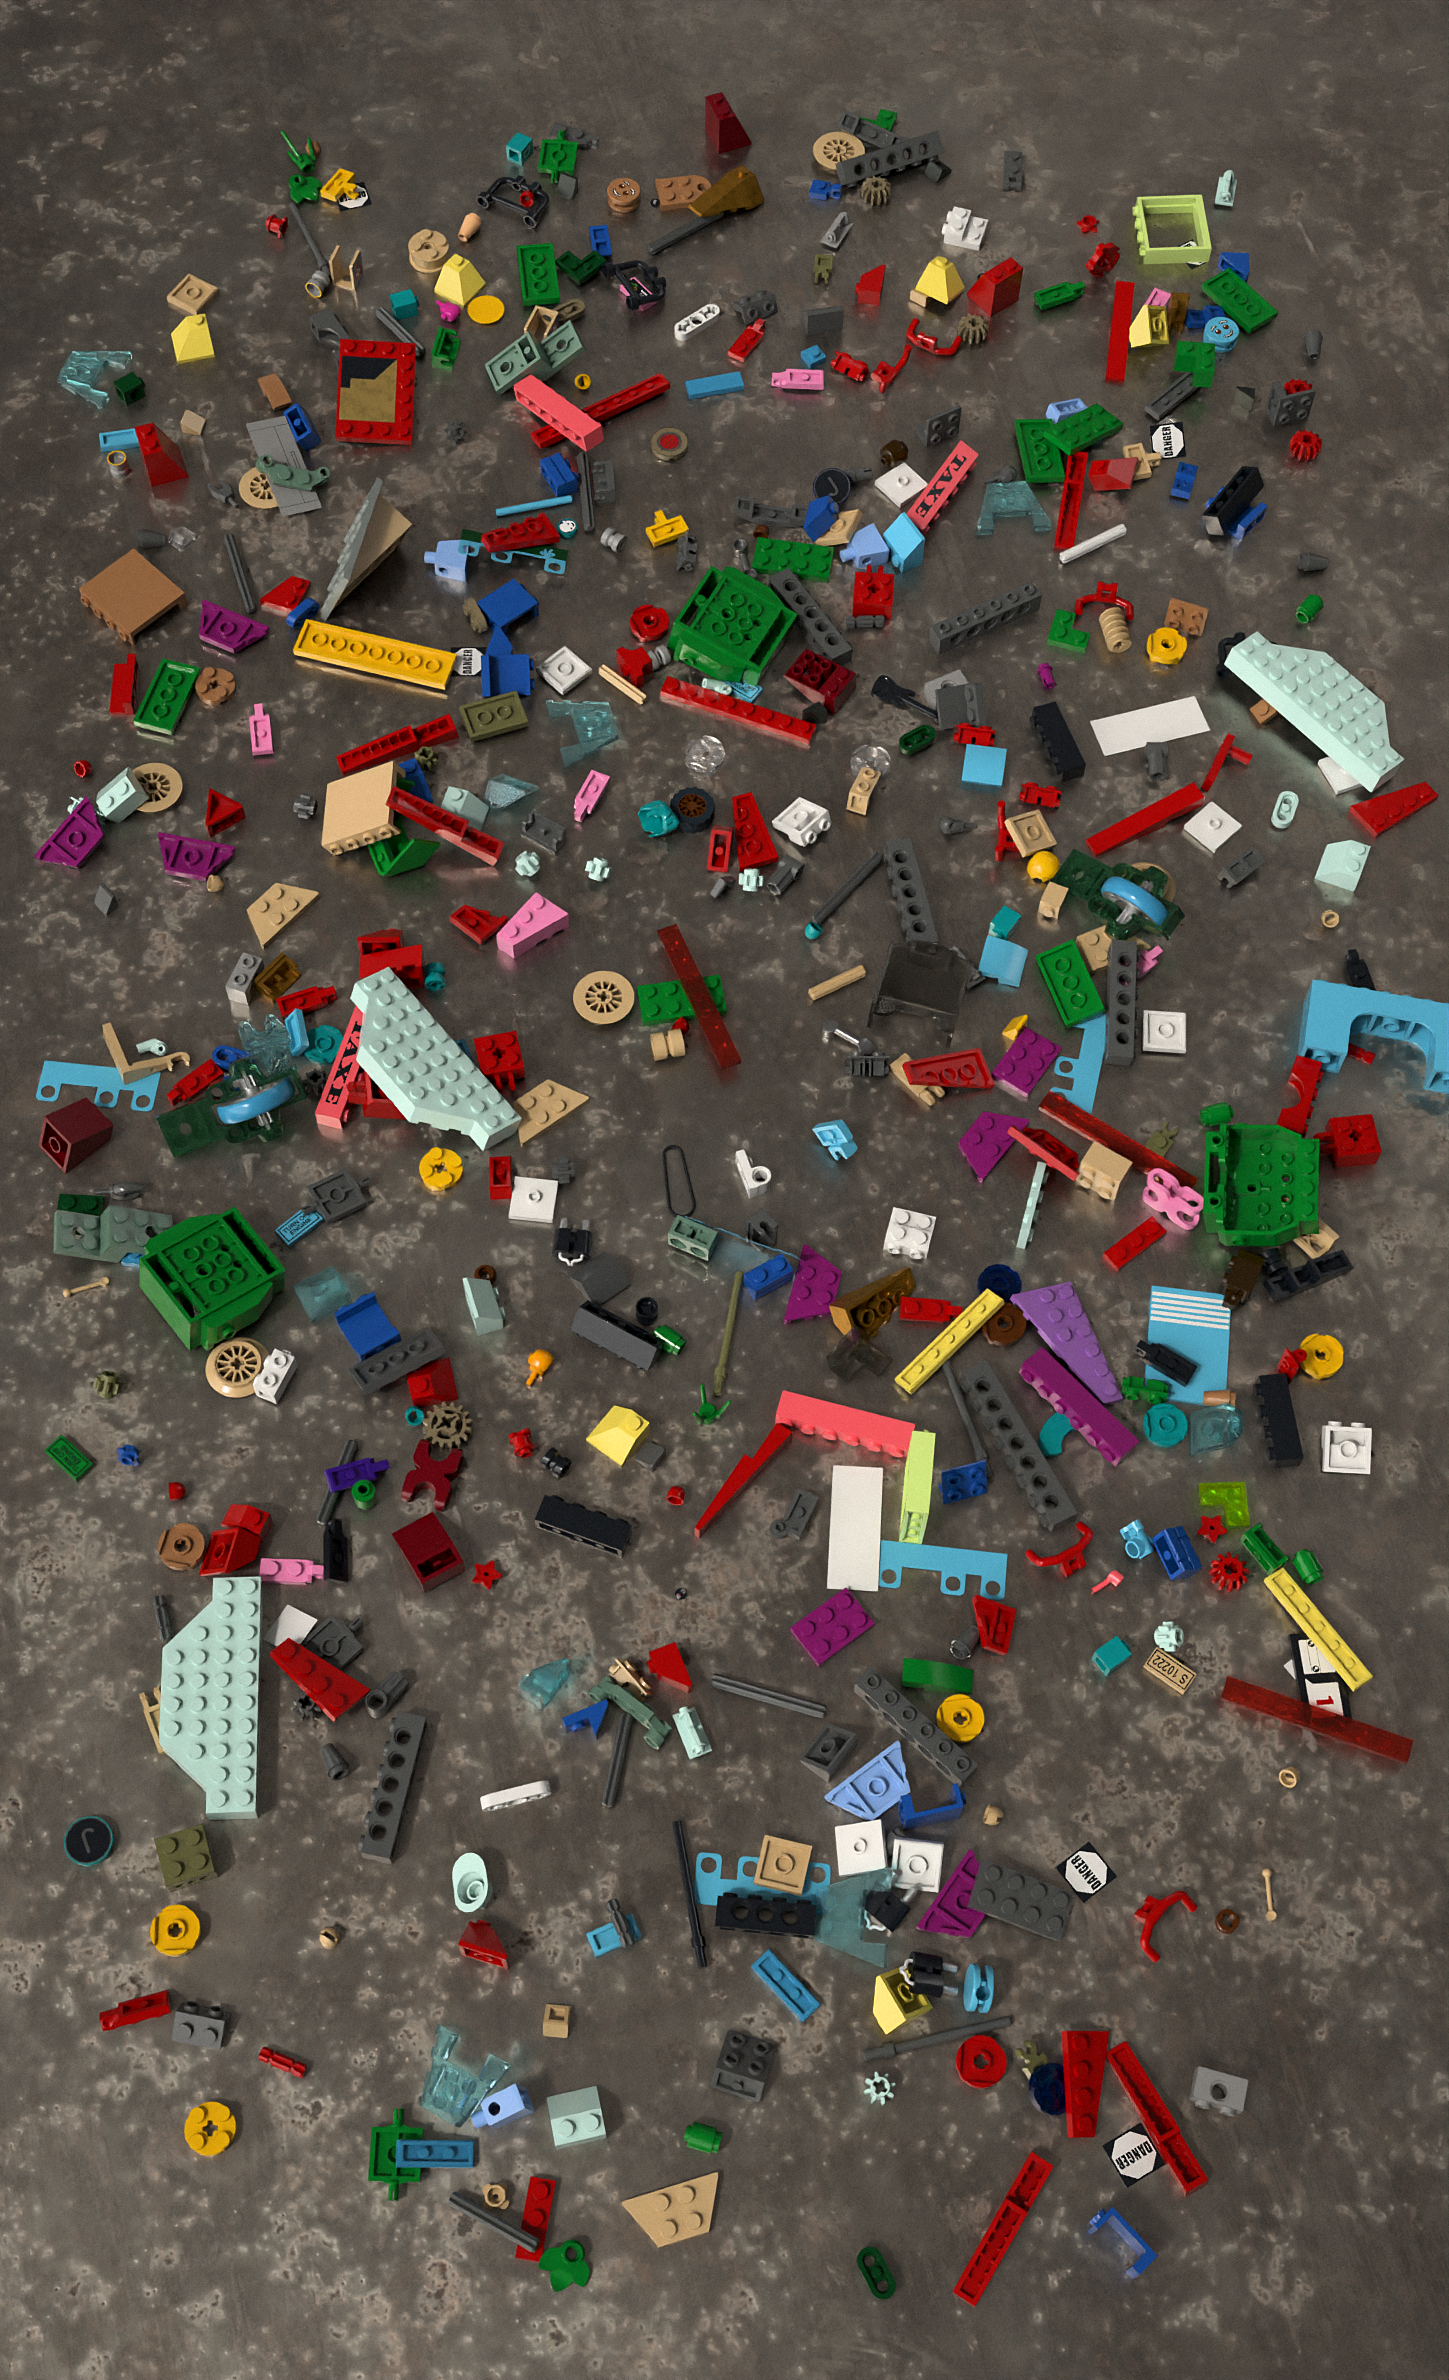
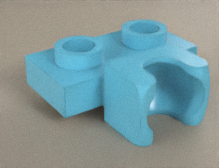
(838, 1136)

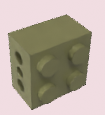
(186, 1858)

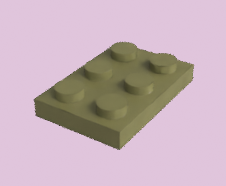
(493, 716)

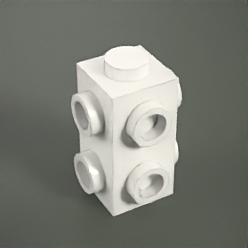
(275, 1375)

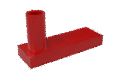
(1230, 750)

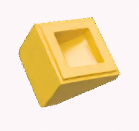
(1015, 1027)

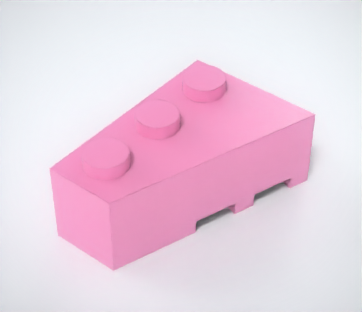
(530, 925)

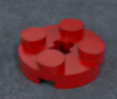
(1103, 259)
(649, 632)
(991, 2052)

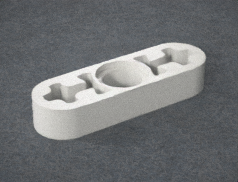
(686, 329)
(515, 1796)

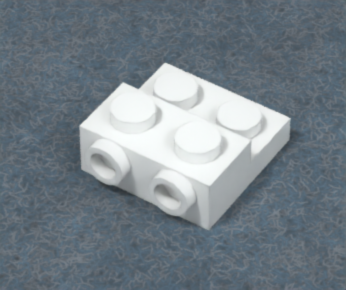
(964, 229)
(803, 821)
(909, 1233)
(1346, 1448)

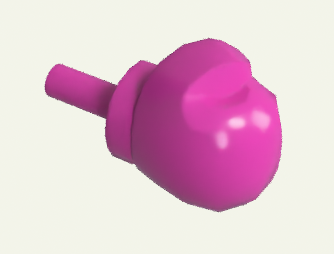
(449, 311)

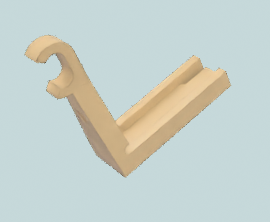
(138, 1069)

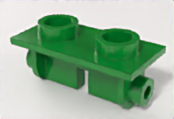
(1154, 1392)

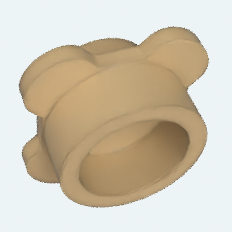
(490, 2191)

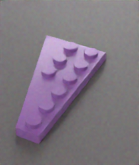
(1069, 1334)

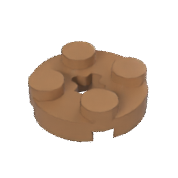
(211, 677)
(175, 1536)

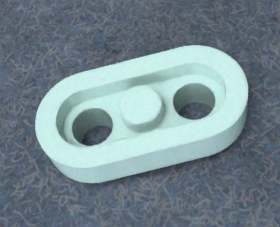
(1284, 811)

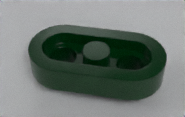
(915, 739)
(876, 2273)

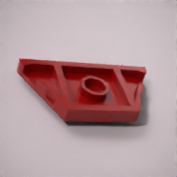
(1049, 1148)

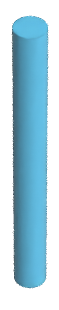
(533, 505)

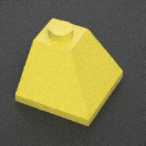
(941, 280)
(459, 281)
(1150, 327)
(192, 339)
(619, 1434)
(895, 2004)

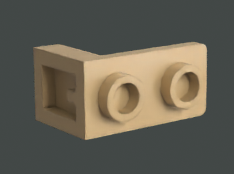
(862, 789)

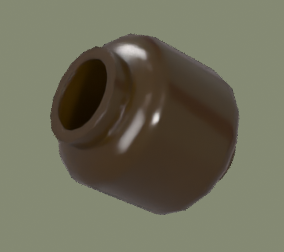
(893, 454)

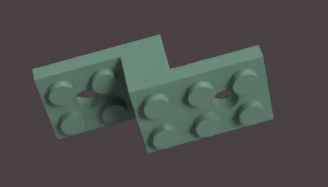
(535, 357)
(108, 1235)

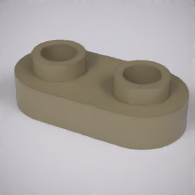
(570, 310)
(477, 619)

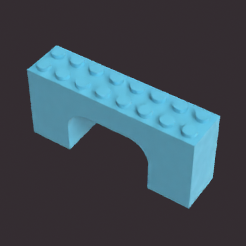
(1339, 1010)

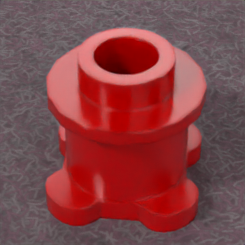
(277, 225)
(522, 1443)

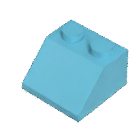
(904, 543)

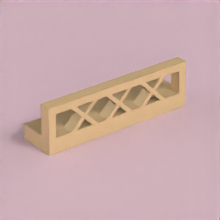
(1325, 1239)

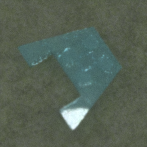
(84, 370)
(1009, 501)
(592, 725)
(842, 1913)
(452, 2090)

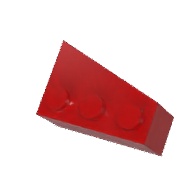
(405, 962)

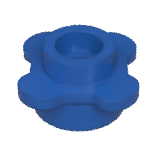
(128, 1455)

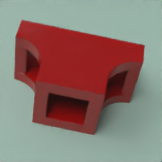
(634, 664)

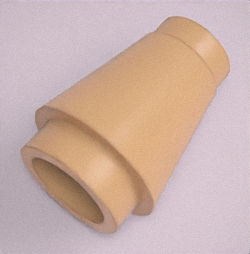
(470, 225)

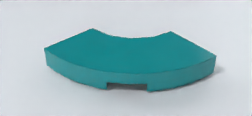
(1052, 1435)

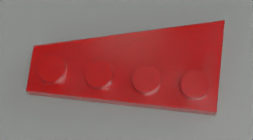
(752, 836)
(950, 1070)
(320, 1680)

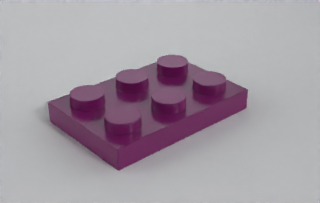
(1026, 1062)
(832, 1627)

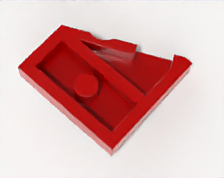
(287, 594)
(477, 923)
(994, 1624)

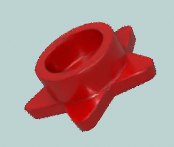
(1088, 219)
(1207, 1532)
(488, 1580)

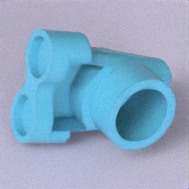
(1138, 1542)

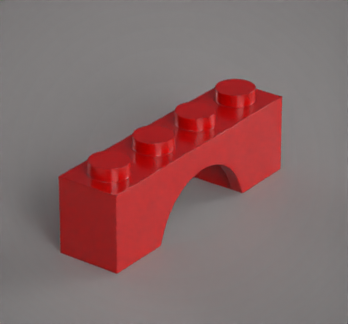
(1303, 1078)

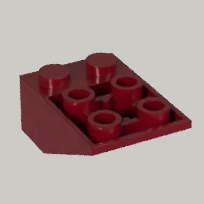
(822, 680)
(429, 1551)

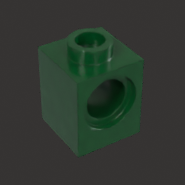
(130, 388)

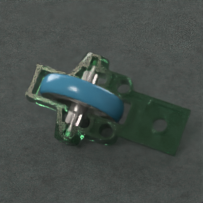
(1122, 897)
(235, 1108)

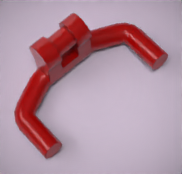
(930, 343)
(883, 367)
(1105, 598)
(1003, 834)
(1064, 1557)
(1152, 1912)

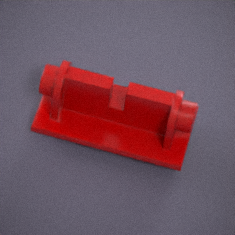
(857, 368)
(967, 732)
(1033, 792)
(1291, 1363)

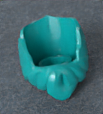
(657, 818)

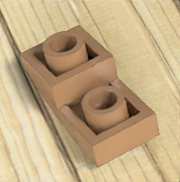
(275, 391)

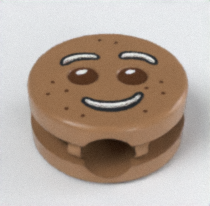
(624, 195)

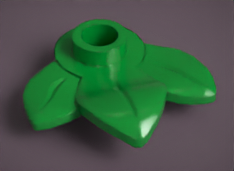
(305, 188)
(563, 2269)

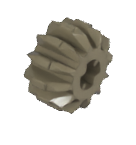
(876, 190)
(973, 328)

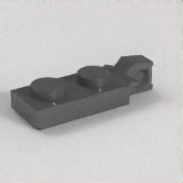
(584, 138)

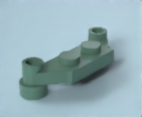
(291, 476)
(639, 1710)

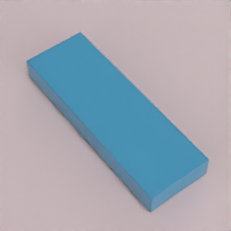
(714, 385)
(786, 1986)
(435, 2154)

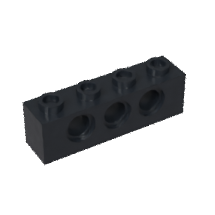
(727, 1921)

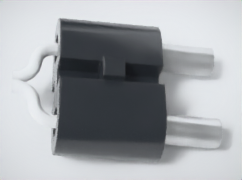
(572, 1244)
(888, 1907)
(927, 1976)

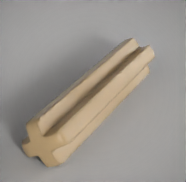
(623, 684)
(837, 982)

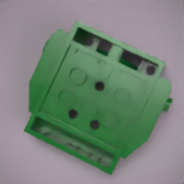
(719, 643)
(1260, 1159)
(223, 1298)

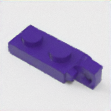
(347, 1475)

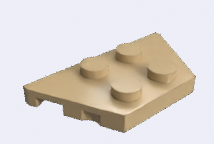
(278, 910)
(1094, 949)
(545, 1108)
(675, 2211)

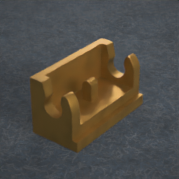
(1177, 310)
(277, 978)

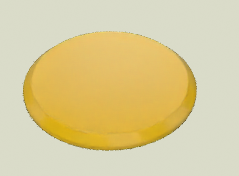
(485, 309)

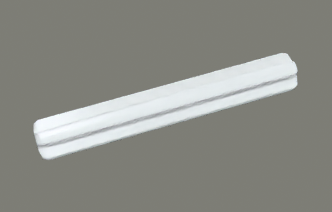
(1093, 543)

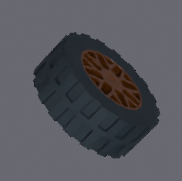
(693, 809)

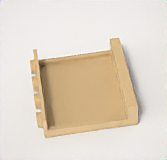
(357, 809)

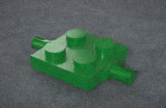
(557, 156)
(383, 2155)

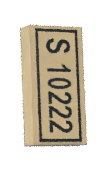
(1169, 1670)

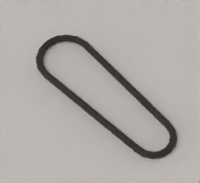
(688, 1181)

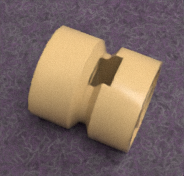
(663, 1044)

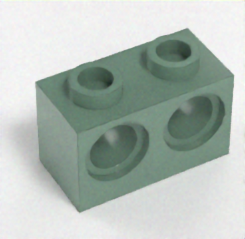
(692, 1237)

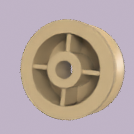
(428, 251)

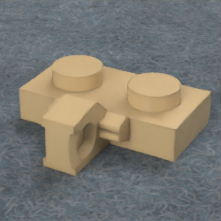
(1145, 460)

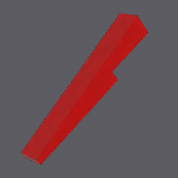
(1119, 331)
(1071, 501)
(398, 744)
(1146, 820)
(446, 825)
(744, 1475)
(1157, 2119)
(1003, 2228)

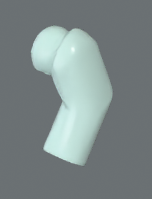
(717, 686)
(154, 1046)

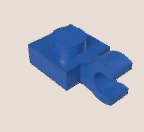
(823, 190)

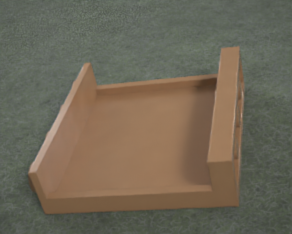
(131, 595)

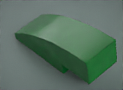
(936, 1676)

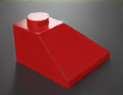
(1113, 473)
(380, 941)
(432, 1384)
(229, 1551)
(483, 1944)

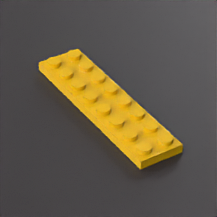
(375, 654)

